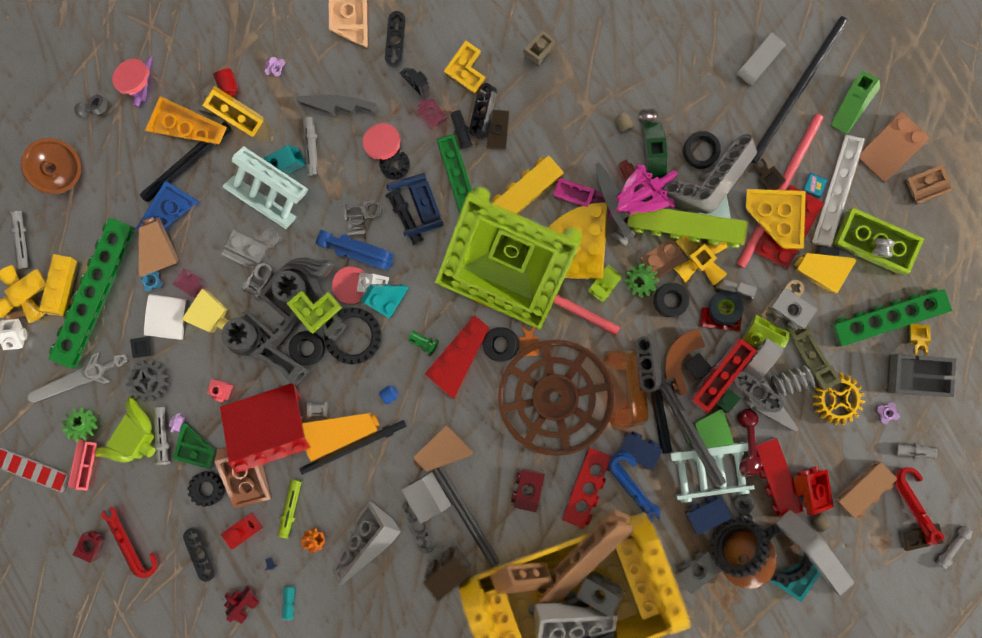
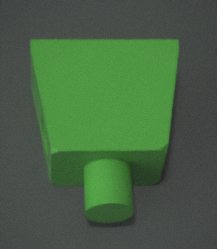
(713, 429)

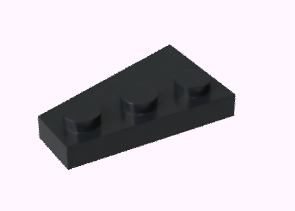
(417, 81)

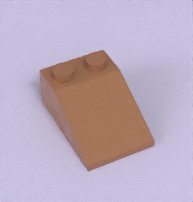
(893, 146)
(242, 487)

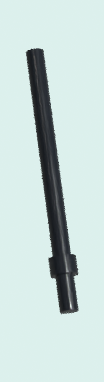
(386, 431)

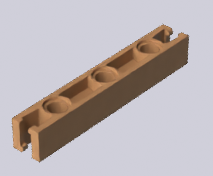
(586, 556)

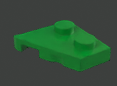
(193, 448)

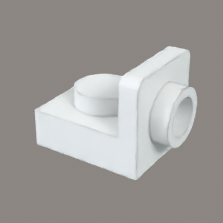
(366, 279)

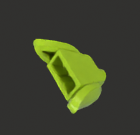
(131, 436)

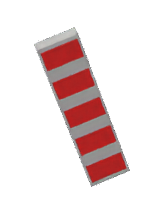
(33, 470)

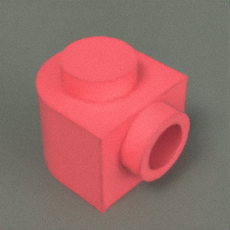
(219, 390)

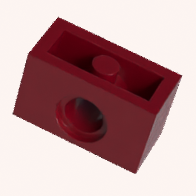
(531, 501)

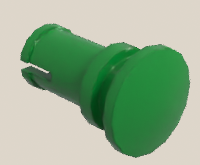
(423, 342)

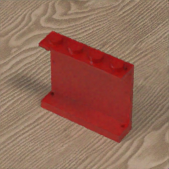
(263, 428)

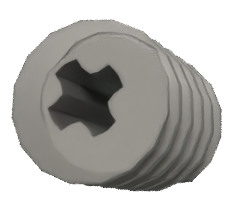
(792, 380)

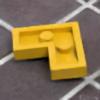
(461, 68)

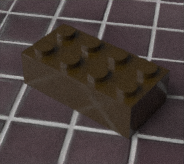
(446, 573)

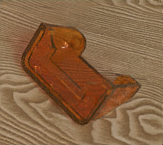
(637, 410)

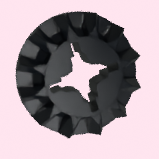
(392, 172)

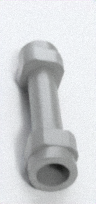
(945, 560)

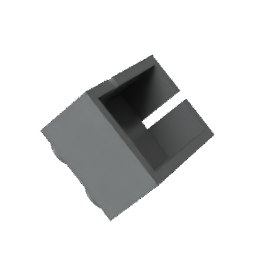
(921, 375)

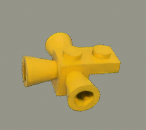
(701, 258)
(21, 293)

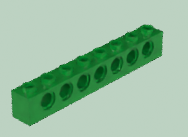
(94, 304)

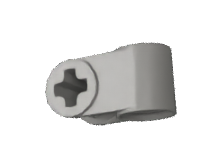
(257, 281)

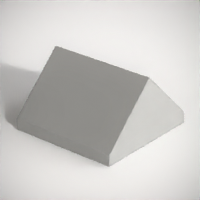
(426, 497)

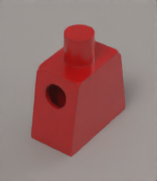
(241, 531)

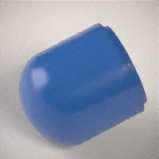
(388, 394)

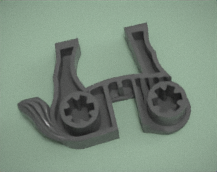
(253, 339)

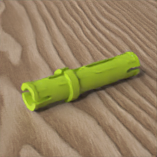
(284, 531)

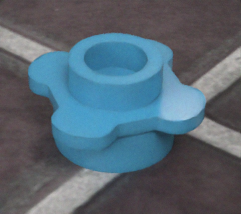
(148, 286)

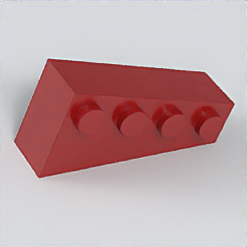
(457, 358)

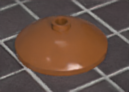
(54, 155)
(745, 544)

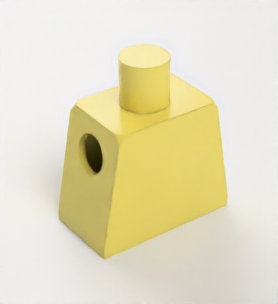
(206, 312)

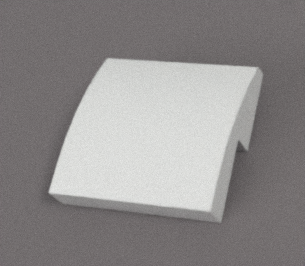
(165, 316)

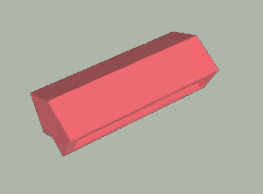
(82, 465)

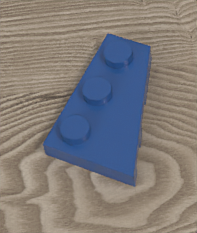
(168, 205)

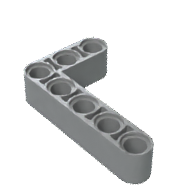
(719, 182)
(817, 551)

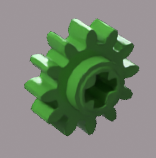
(638, 285)
(74, 431)

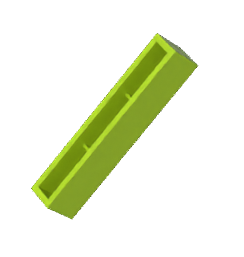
(692, 225)

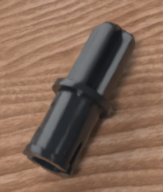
(461, 129)

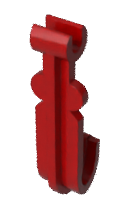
(915, 506)
(126, 546)

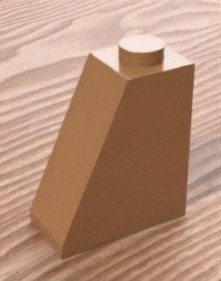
(154, 247)
(442, 450)

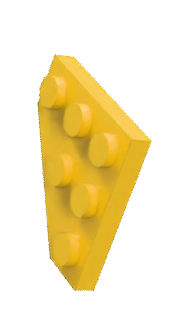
(779, 214)

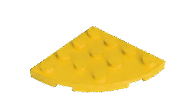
(593, 225)

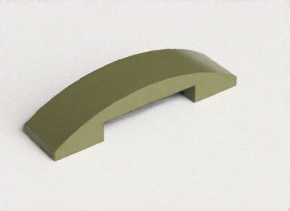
(813, 357)

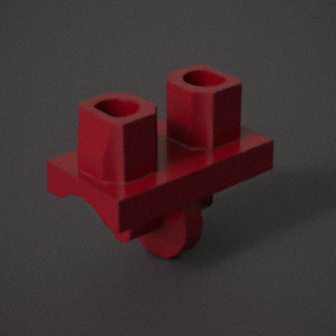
(236, 603)

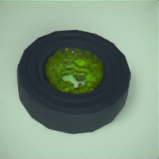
(731, 300)

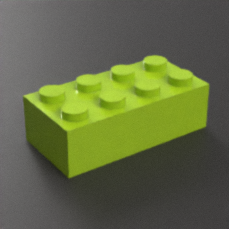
(858, 235)

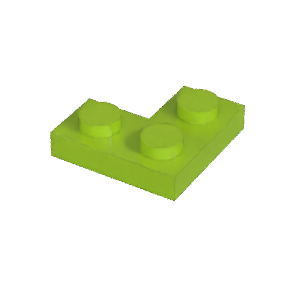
(316, 314)

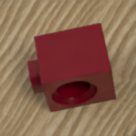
(81, 550)

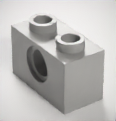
(803, 310)

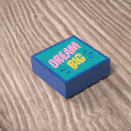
(815, 185)

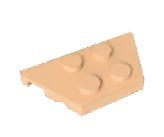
(349, 20)

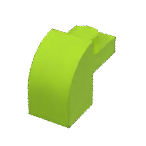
(602, 288)

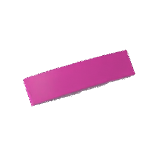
(579, 195)

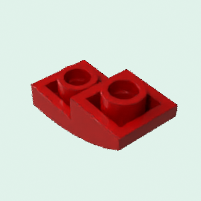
(707, 321)

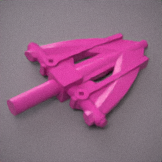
(633, 203)

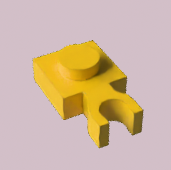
(920, 336)

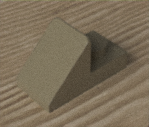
(539, 48)

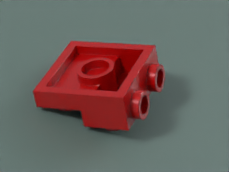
(815, 488)

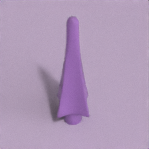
(141, 95)

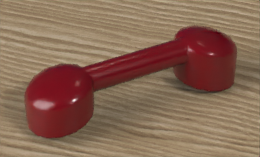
(750, 465)

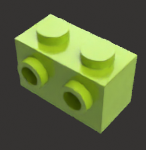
(760, 329)

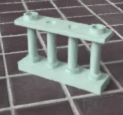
(272, 177)
(718, 454)

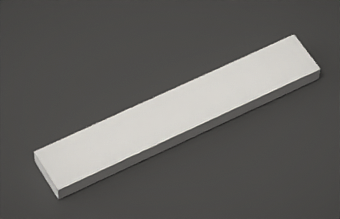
(838, 191)

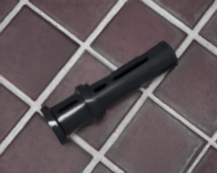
(401, 208)

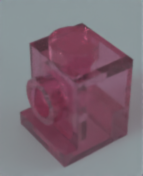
(432, 120)
(189, 283)

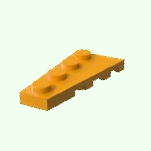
(177, 121)

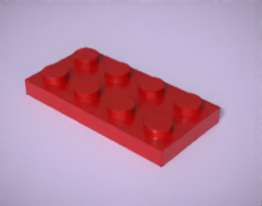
(772, 251)

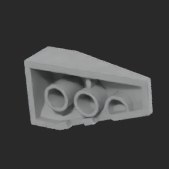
(371, 536)
(569, 621)

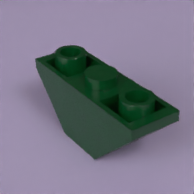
(655, 149)

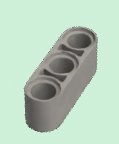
(761, 59)
(762, 360)

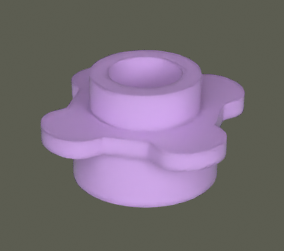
(274, 66)
(882, 410)
(176, 423)

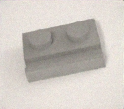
(244, 250)

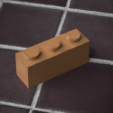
(866, 490)
(521, 578)

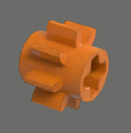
(312, 540)

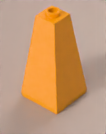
(337, 432)

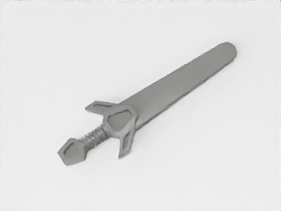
(89, 373)

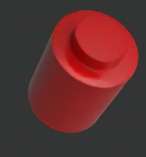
(226, 81)

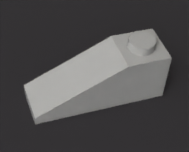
(780, 417)

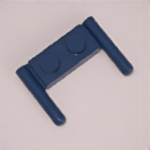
(423, 201)

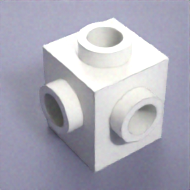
(12, 334)

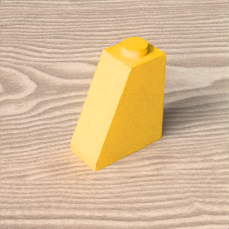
(824, 270)

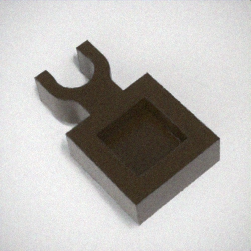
(771, 177)

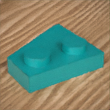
(384, 297)
(799, 588)

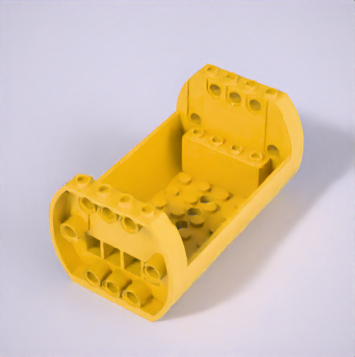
(637, 564)

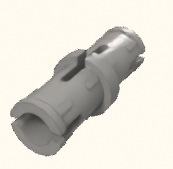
(915, 451)

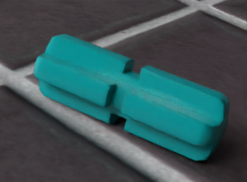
(288, 607)

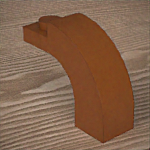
(676, 353)

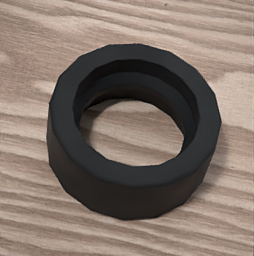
(701, 135)

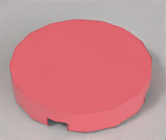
(130, 76)
(381, 141)
(345, 285)

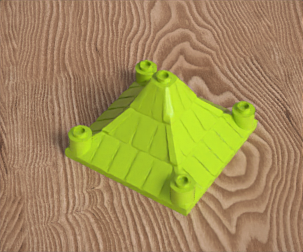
(507, 260)

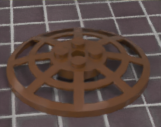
(567, 404)

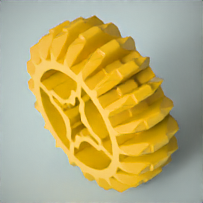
(832, 404)

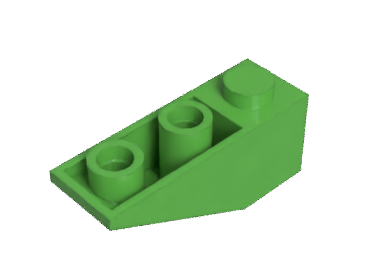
(856, 101)

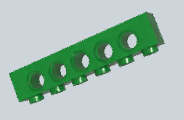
(938, 303)

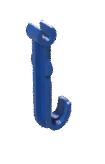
(355, 250)
(630, 486)

